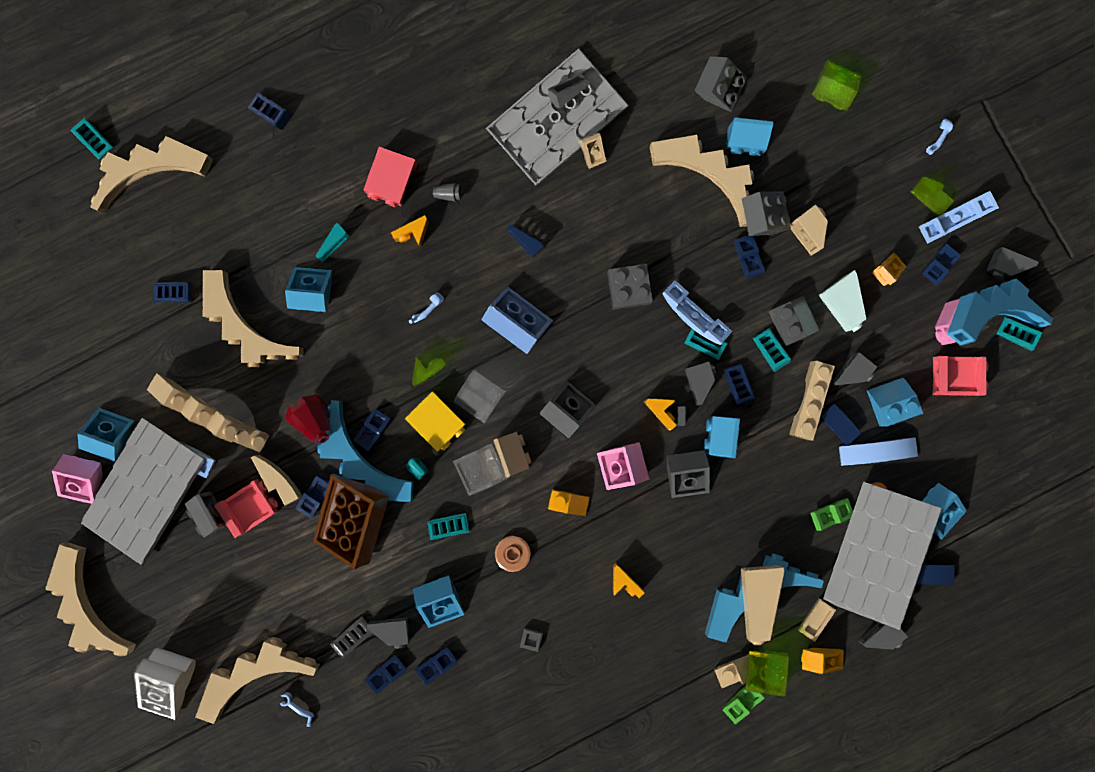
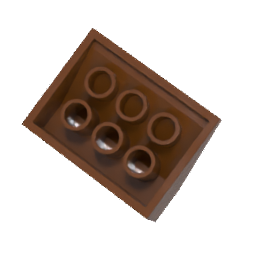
(350, 520)

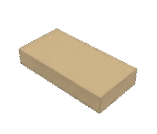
(816, 619)

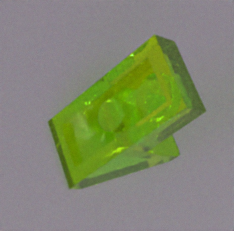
(932, 196)
(422, 373)

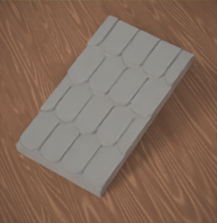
(546, 136)
(142, 491)
(881, 555)

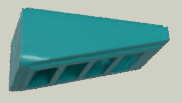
(78, 128)
(333, 241)
(1034, 340)
(786, 359)
(417, 468)
(442, 534)

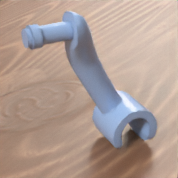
(947, 126)
(436, 300)
(299, 710)

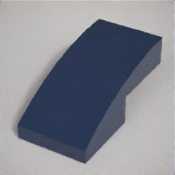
(748, 256)
(940, 264)
(840, 424)
(371, 430)
(313, 497)
(936, 574)
(436, 665)
(385, 674)

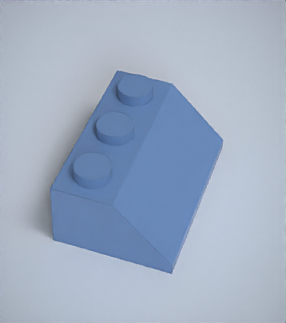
(516, 320)

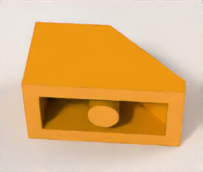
(568, 502)
(822, 660)

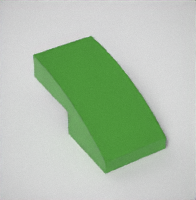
(832, 514)
(741, 704)

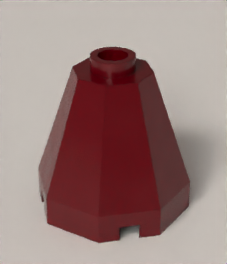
(310, 418)

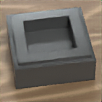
(680, 416)
(531, 639)

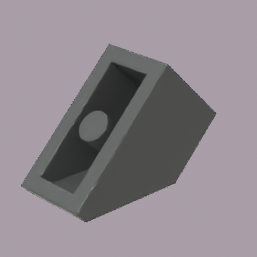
(1008, 263)
(856, 370)
(700, 381)
(391, 631)
(883, 637)

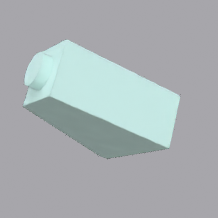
(846, 302)

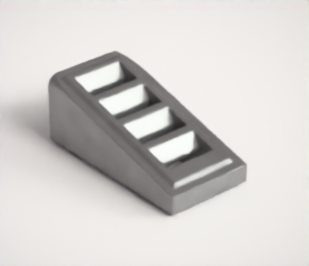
(568, 89)
(340, 649)

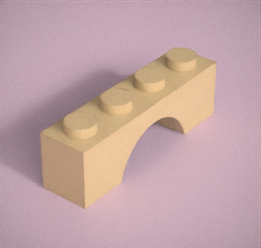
(817, 385)

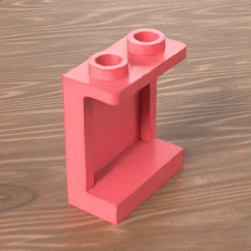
(389, 176)
(960, 376)
(247, 508)

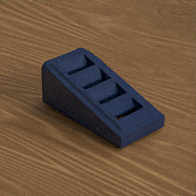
(279, 118)
(530, 244)
(187, 292)
(751, 397)

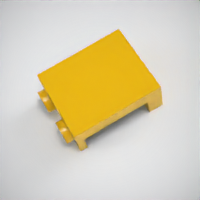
(436, 422)

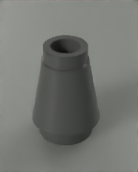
(448, 192)

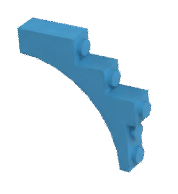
(977, 309)
(354, 465)
(729, 606)

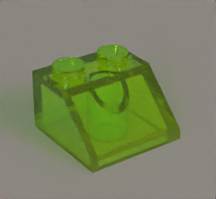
(836, 85)
(767, 672)

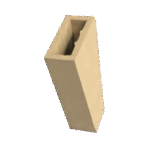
(760, 597)

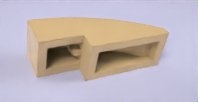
(276, 479)

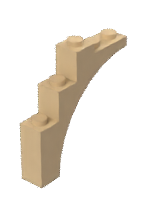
(686, 153)
(142, 162)
(219, 304)
(201, 413)
(75, 608)
(247, 668)

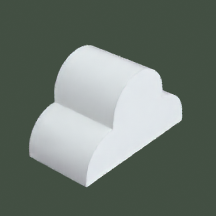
(163, 682)

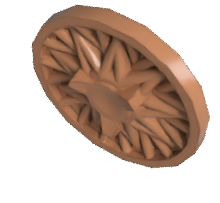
(512, 553)

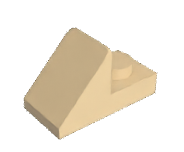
(593, 150)
(732, 672)

